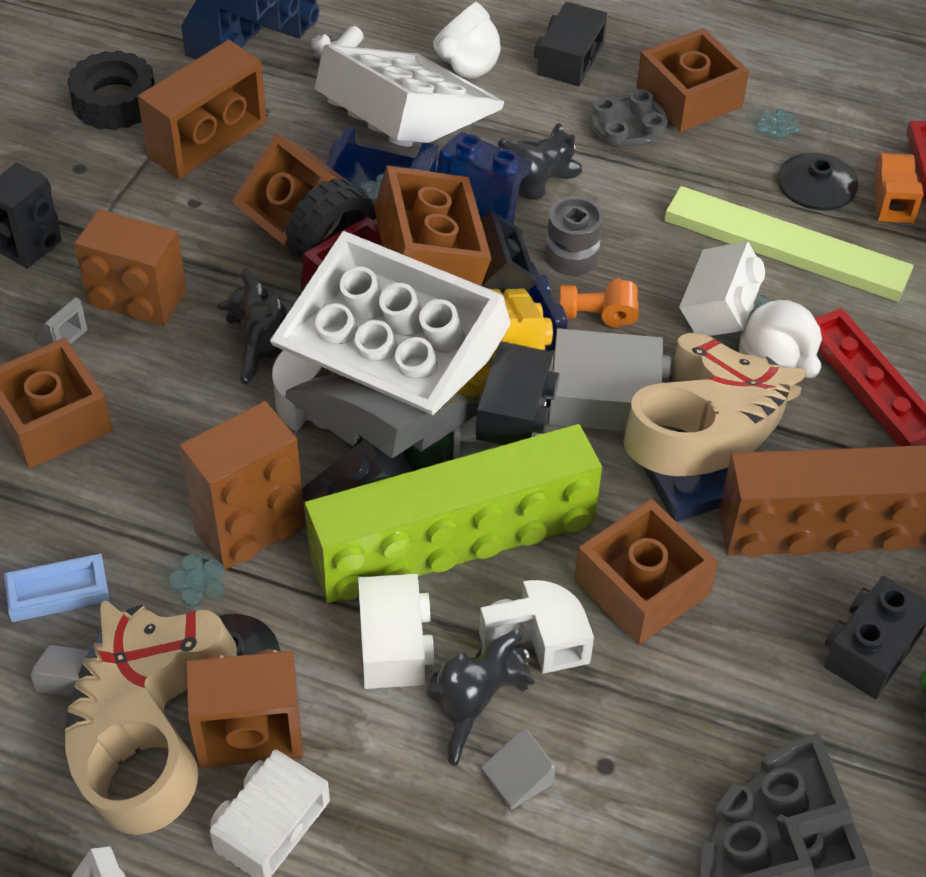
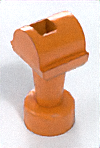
(616, 304)

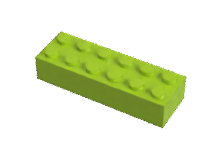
(454, 511)

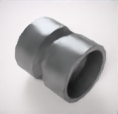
(574, 235)

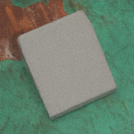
(66, 323)
(58, 670)
(519, 770)

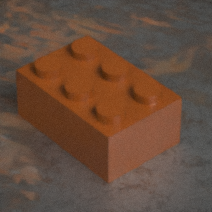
(203, 108)
(433, 221)
(244, 484)

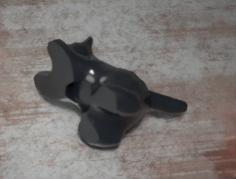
(549, 159)
(259, 319)
(468, 684)

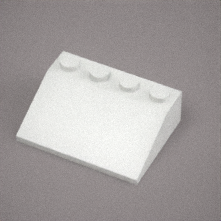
(401, 93)
(394, 323)

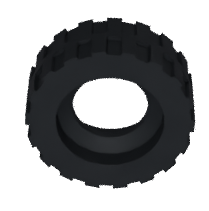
(106, 70)
(320, 209)

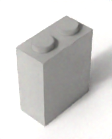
(602, 376)

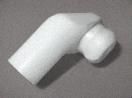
(351, 37)

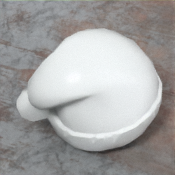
(469, 43)
(784, 334)

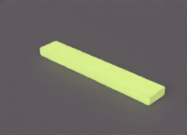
(790, 243)

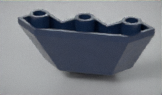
(217, 21)

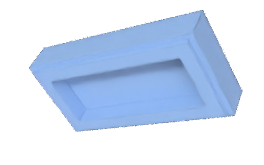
(56, 587)

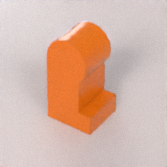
(897, 181)

